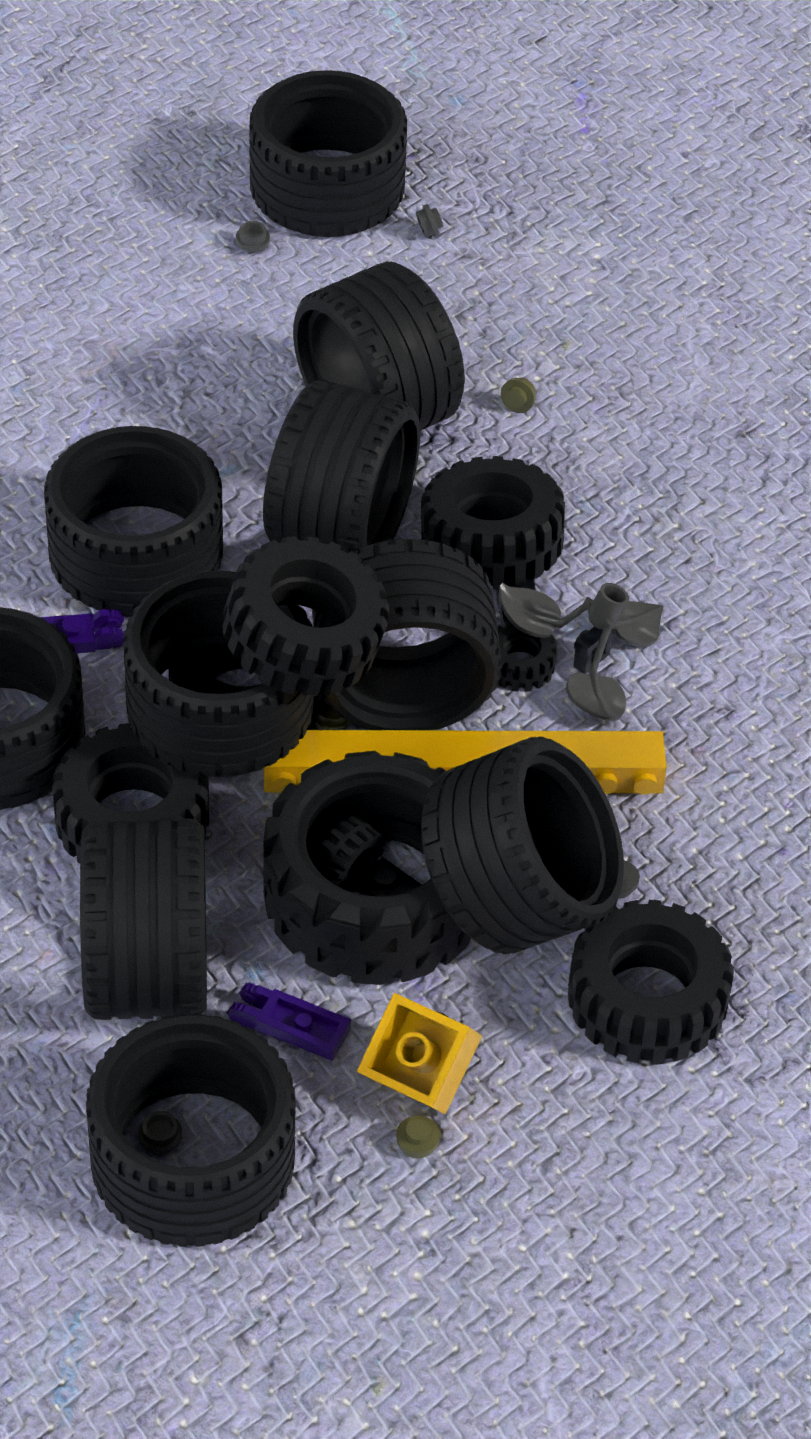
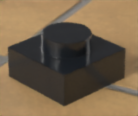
(586, 646)

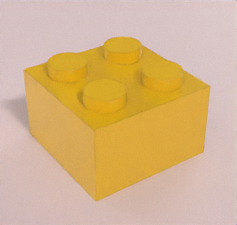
(419, 1053)

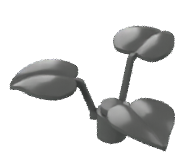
(633, 623)

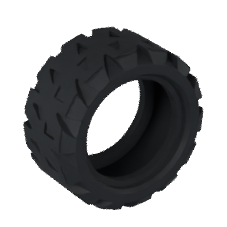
(342, 929)

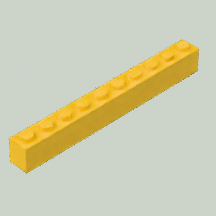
(616, 758)

